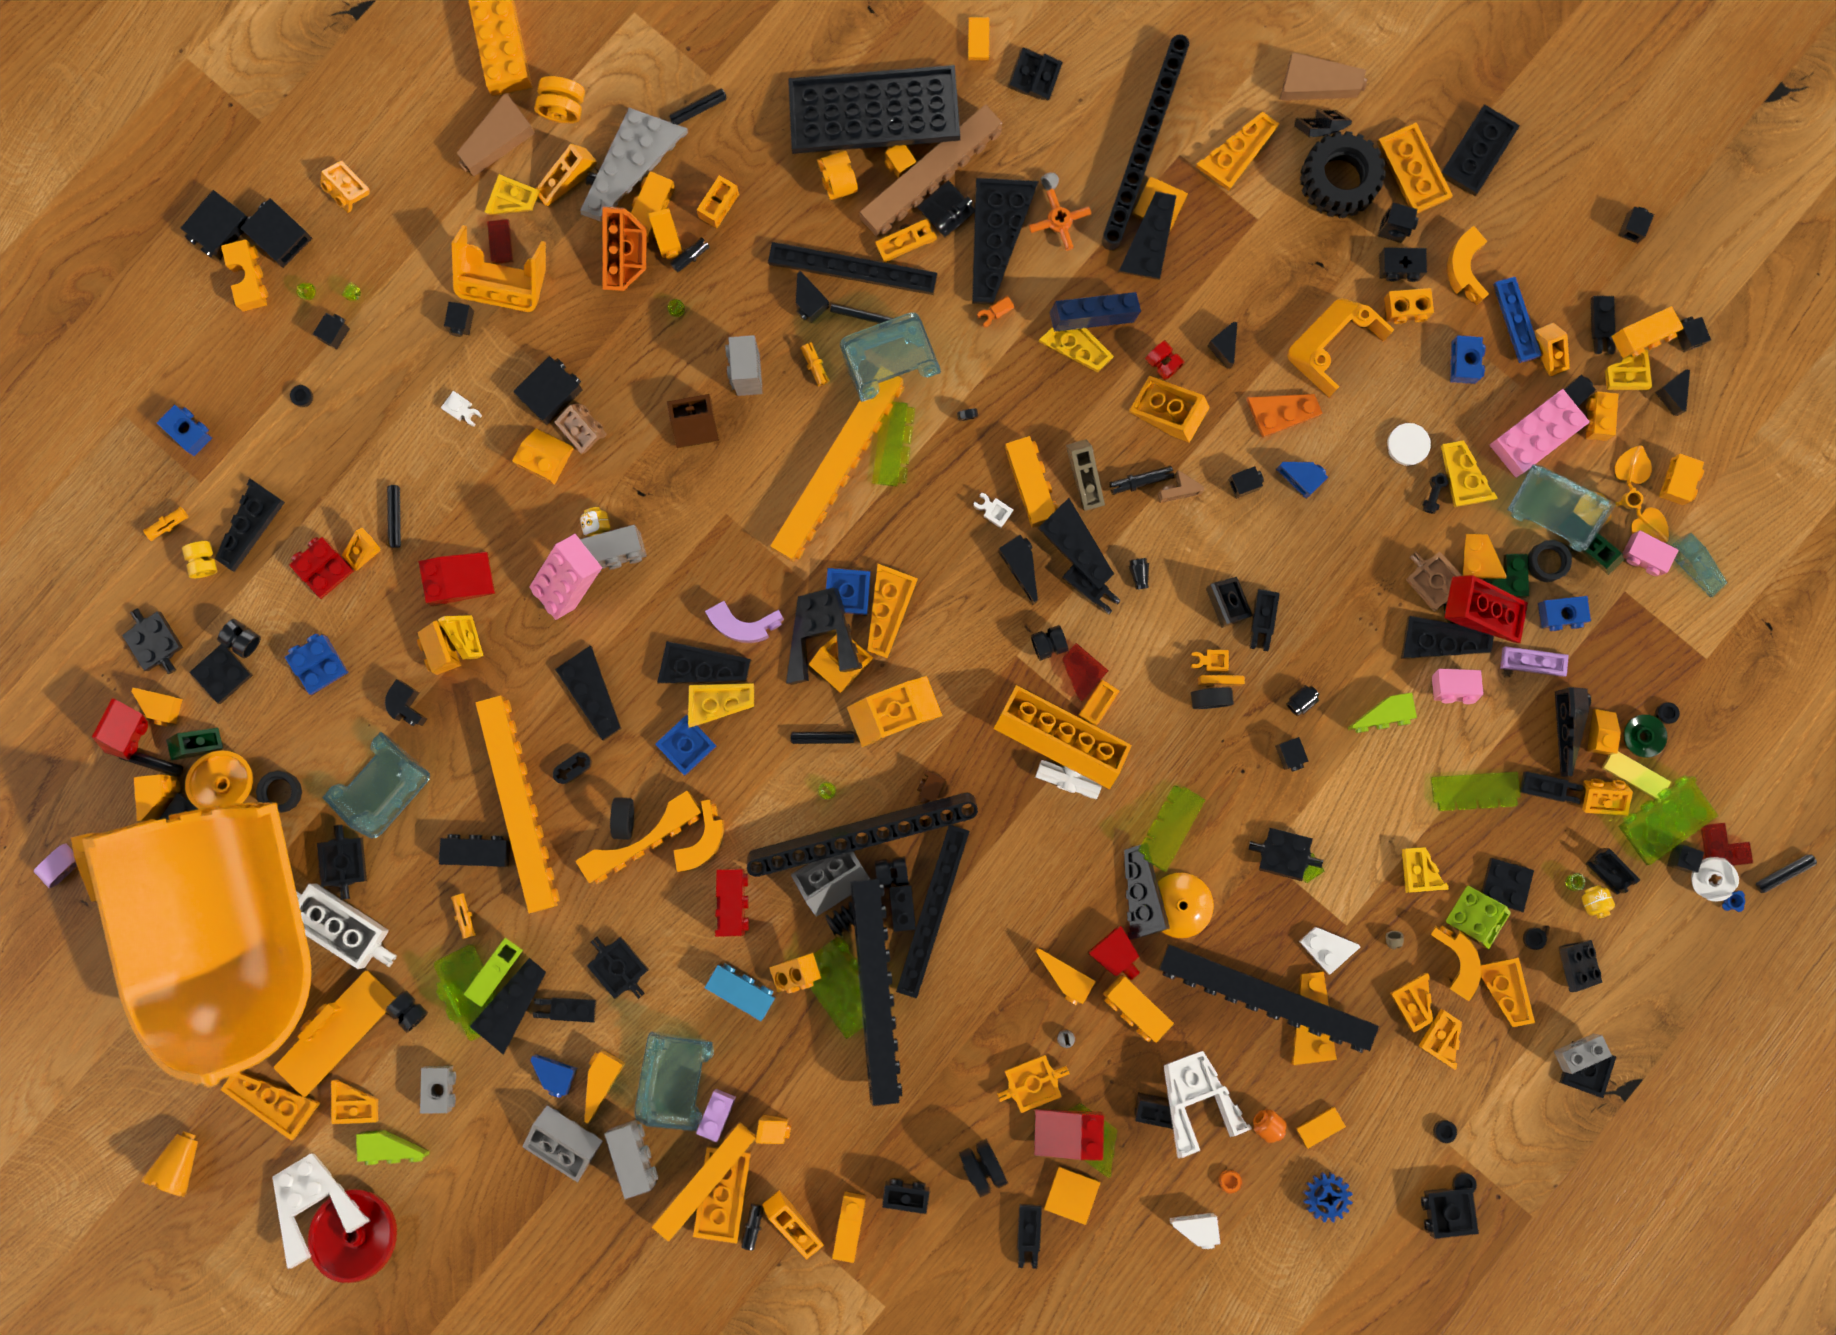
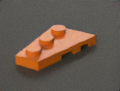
(1282, 412)

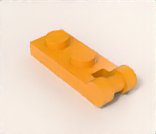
(905, 240)

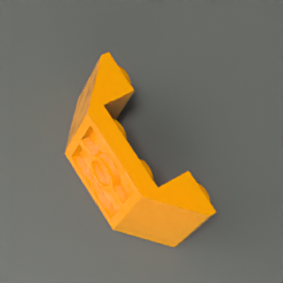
(894, 710)

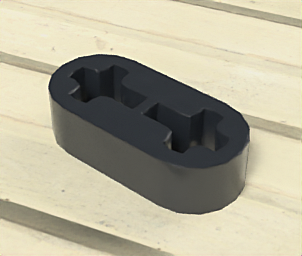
(575, 772)

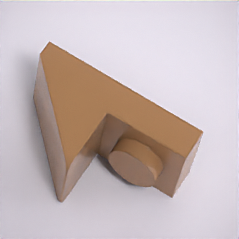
(1186, 488)

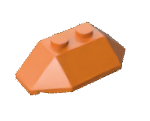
(622, 248)

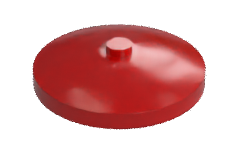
(356, 1254)

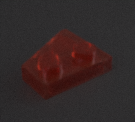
(1083, 671)

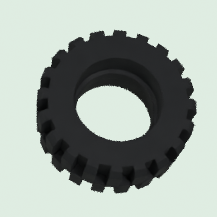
(1357, 153)

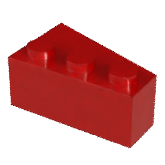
(731, 902)

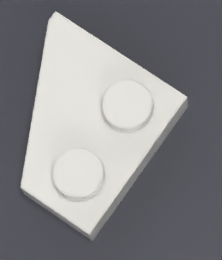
(1328, 948)

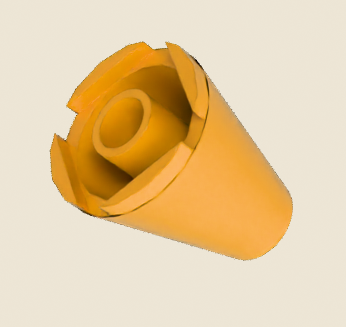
(174, 1165)

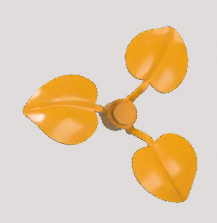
(1637, 468)

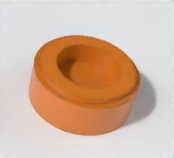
(1230, 1181)

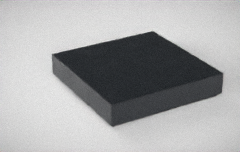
(1591, 1079)

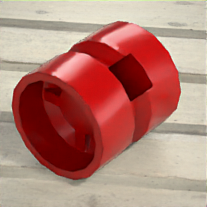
(1159, 355)

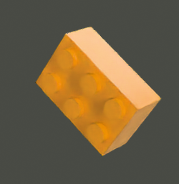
(1137, 1009)

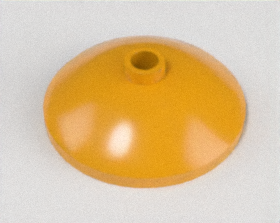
(214, 770)
(1199, 901)

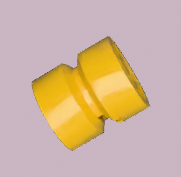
(199, 559)

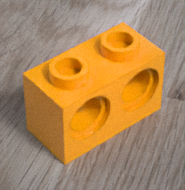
(718, 202)
(1407, 300)
(795, 973)

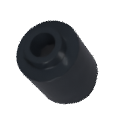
(1303, 700)

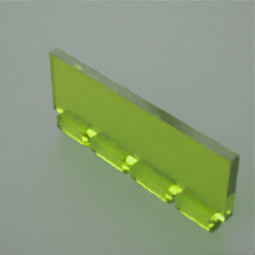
(890, 447)
(1474, 787)
(1171, 832)

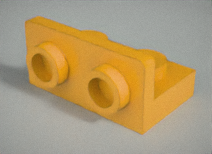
(343, 185)
(1607, 797)

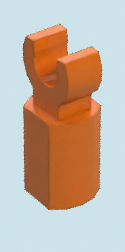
(996, 310)

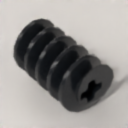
(841, 921)

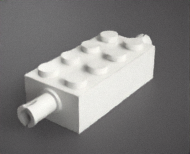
(342, 928)

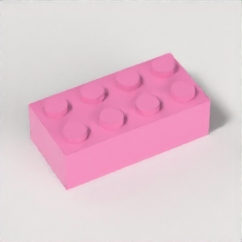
(1539, 433)
(565, 576)

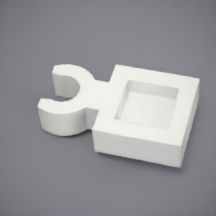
(459, 408)
(995, 512)

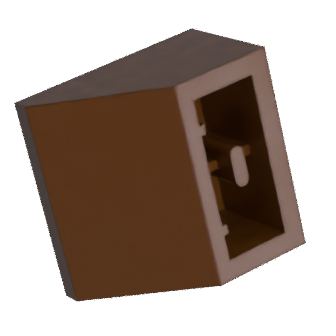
(693, 420)

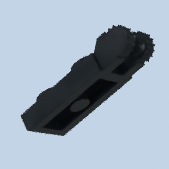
(1603, 323)
(1088, 590)
(1264, 617)
(1548, 787)
(567, 1009)
(1029, 1233)

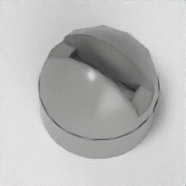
(1050, 181)
(1060, 1038)

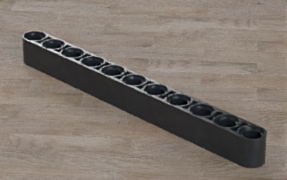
(1148, 133)
(869, 827)

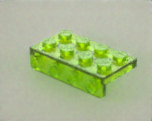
(1668, 819)
(839, 986)

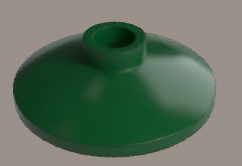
(1654, 733)

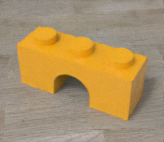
(250, 291)

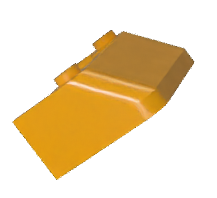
(496, 283)
(1308, 351)

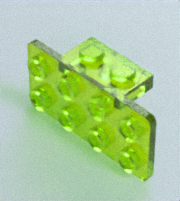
(456, 975)

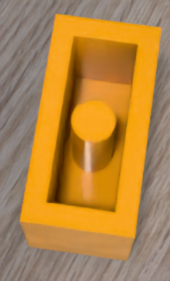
(1682, 479)

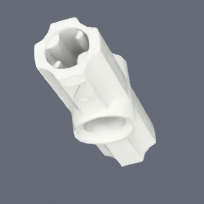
(1067, 779)

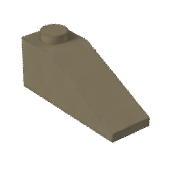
(1085, 474)

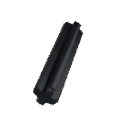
(698, 107)
(393, 516)
(822, 737)
(156, 764)
(1786, 873)

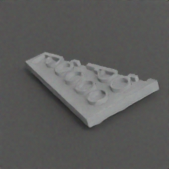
(633, 154)

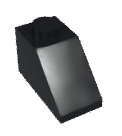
(809, 299)

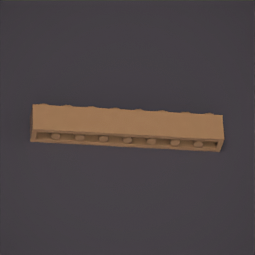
(931, 171)

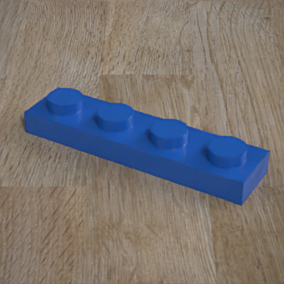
(1517, 319)

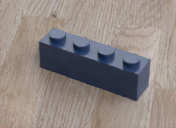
(1095, 311)

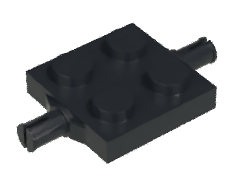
(152, 641)
(1286, 854)
(341, 862)
(617, 967)

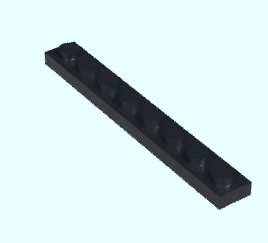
(852, 268)
(932, 911)

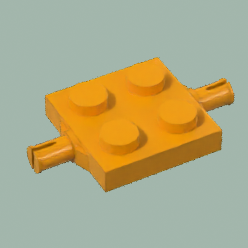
(1033, 1083)

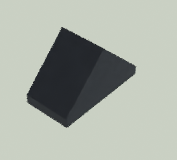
(1224, 345)
(1675, 393)

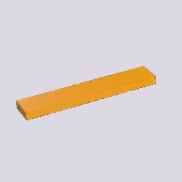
(704, 1182)

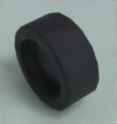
(1564, 554)
(1212, 698)
(262, 786)
(622, 818)

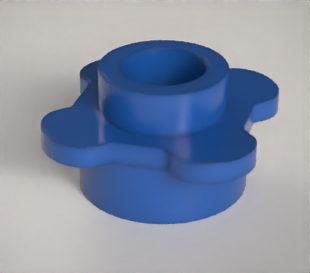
(1739, 902)

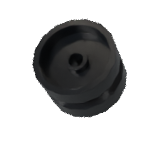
(982, 1168)

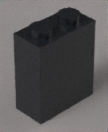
(214, 224)
(276, 232)
(548, 389)

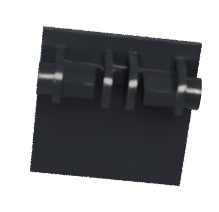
(946, 208)

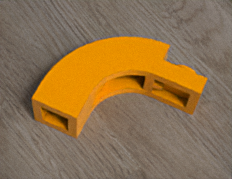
(1459, 266)
(706, 848)
(1469, 974)

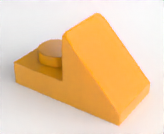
(360, 549)

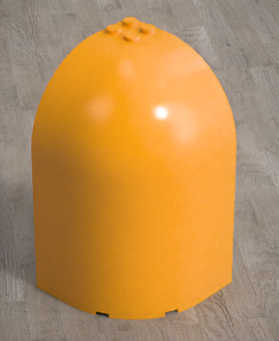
(204, 936)

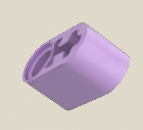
(56, 866)

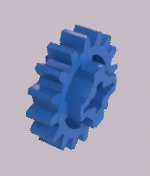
(1330, 1206)

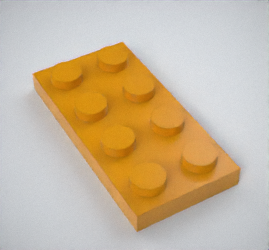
(1414, 168)
(721, 1210)

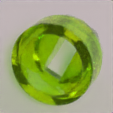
(310, 291)
(351, 292)
(678, 311)
(829, 786)
(1577, 886)

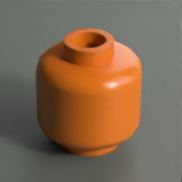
(1269, 1126)

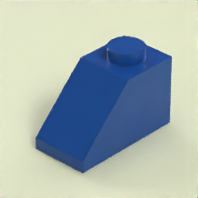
(1303, 476)
(554, 1075)

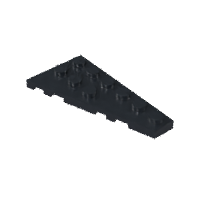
(997, 224)

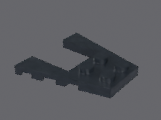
(816, 616)

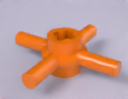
(1063, 213)

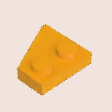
(1481, 558)
(1414, 1002)
(351, 1105)

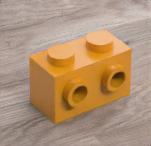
(1602, 415)

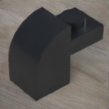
(398, 703)

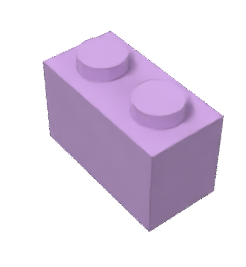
(716, 1115)

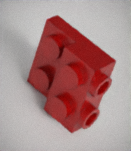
(320, 566)

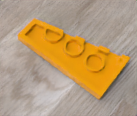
(890, 603)
(1307, 1046)
(274, 1105)

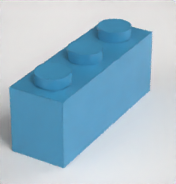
(740, 991)

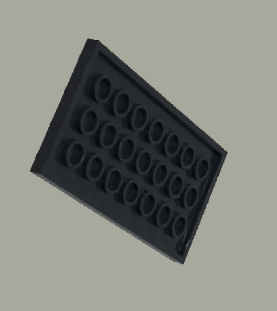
(873, 109)

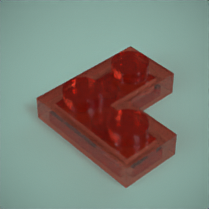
(1716, 845)

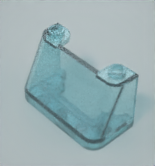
(888, 352)
(1561, 506)
(379, 789)
(671, 1081)

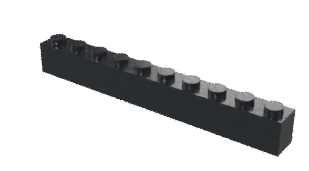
(875, 993)
(1268, 997)

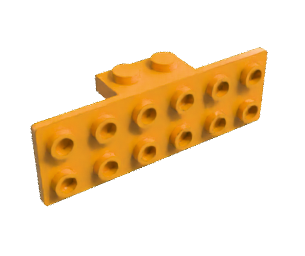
(334, 1033)

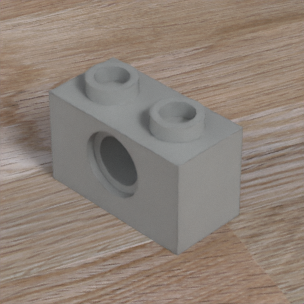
(1582, 1053)
(430, 1101)

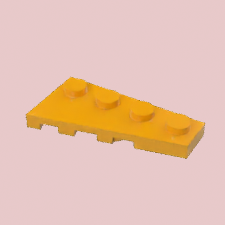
(1234, 156)

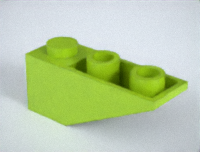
(1390, 710)
(493, 972)
(386, 1146)

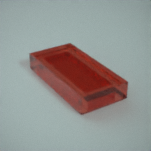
(500, 241)

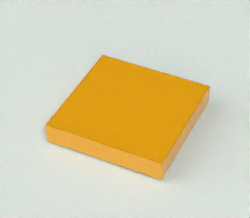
(1155, 185)
(1072, 1195)

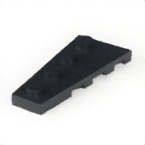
(1149, 245)
(253, 517)
(1072, 538)
(1439, 638)
(696, 665)
(587, 686)

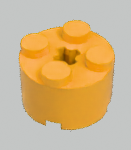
(837, 175)

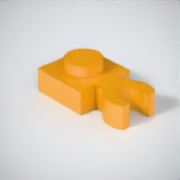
(1214, 660)

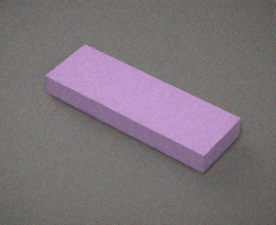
(1534, 661)

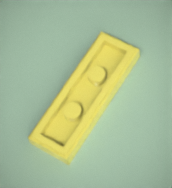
(1635, 774)

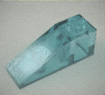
(1699, 564)

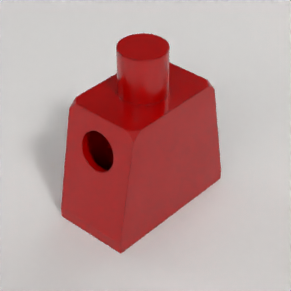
(1116, 954)

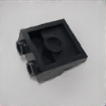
(1450, 1212)

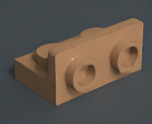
(580, 427)

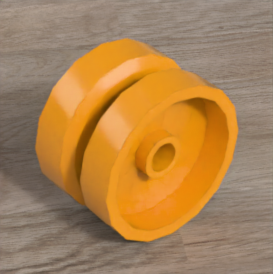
(559, 99)

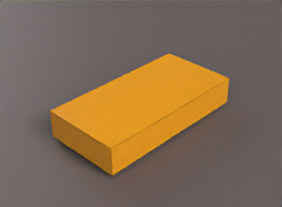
(978, 38)
(1221, 680)
(1098, 703)
(1320, 1127)

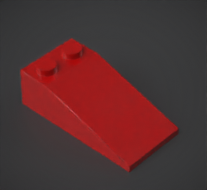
(1485, 608)

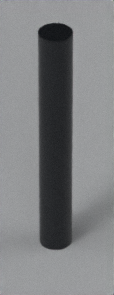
(859, 314)

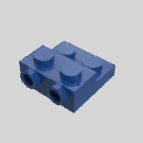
(316, 663)

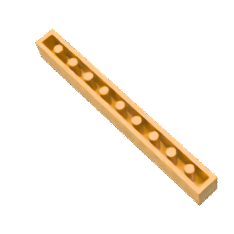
(834, 470)
(517, 804)

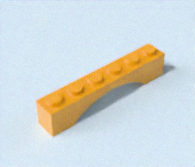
(678, 813)

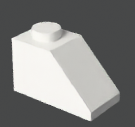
(1199, 1228)

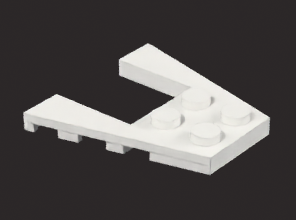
(1192, 1081)
(302, 1187)

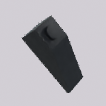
(1019, 559)

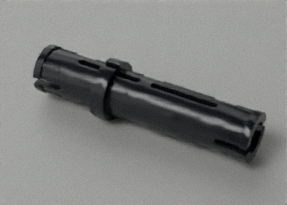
(1133, 482)

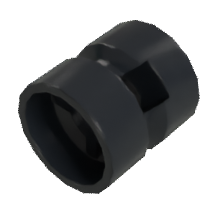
(236, 636)
(1049, 642)
(884, 874)
(406, 1011)

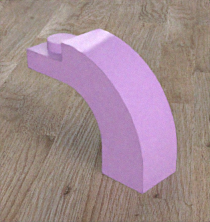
(742, 631)

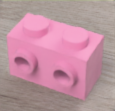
(1649, 553)
(1457, 685)

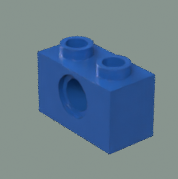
(1461, 370)
(174, 423)
(1577, 611)

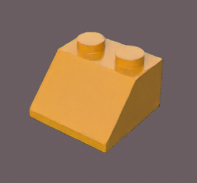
(543, 455)
(438, 649)
(827, 664)
(154, 795)

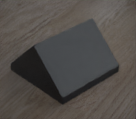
(1229, 601)

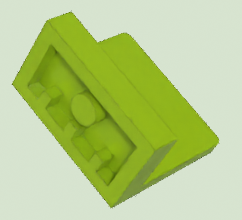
(1478, 916)

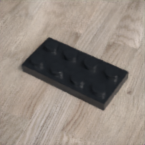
(1479, 150)

